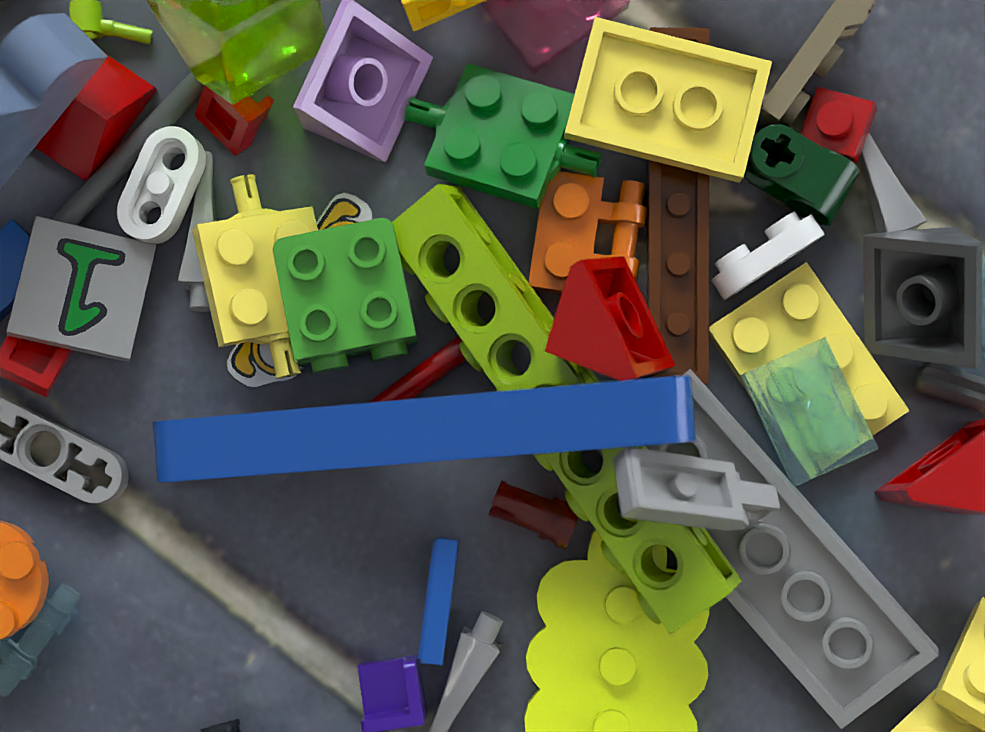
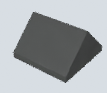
(924, 295)

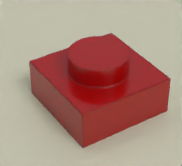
(839, 122)
(32, 364)

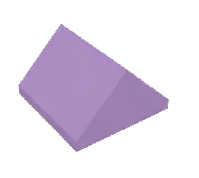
(361, 82)

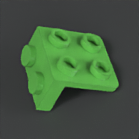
(344, 295)

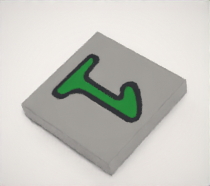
(81, 289)

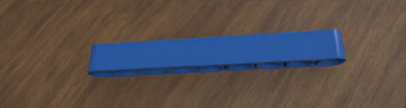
(427, 429)

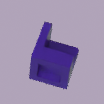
(392, 694)

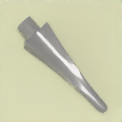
(889, 201)
(203, 212)
(471, 661)

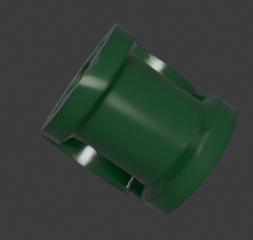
(806, 174)

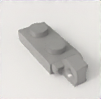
(689, 491)

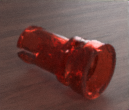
(548, 517)

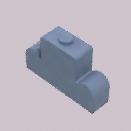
(40, 75)

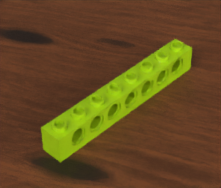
(422, 236)

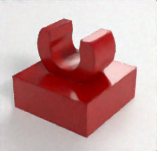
(232, 124)

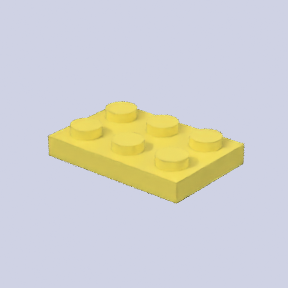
(668, 99)
(792, 316)

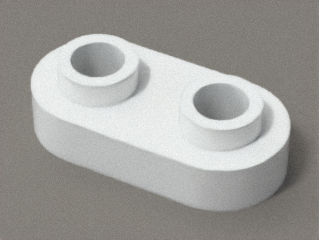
(156, 185)
(786, 240)

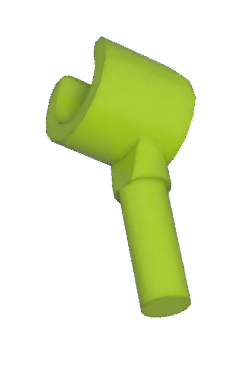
(89, 18)

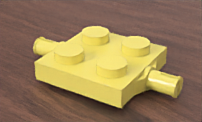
(243, 275)

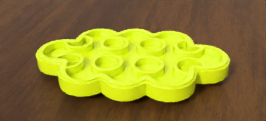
(604, 659)

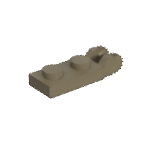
(814, 57)

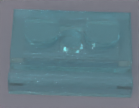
(809, 412)

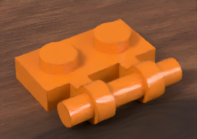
(570, 222)

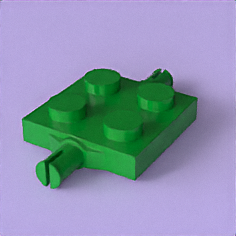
(502, 136)

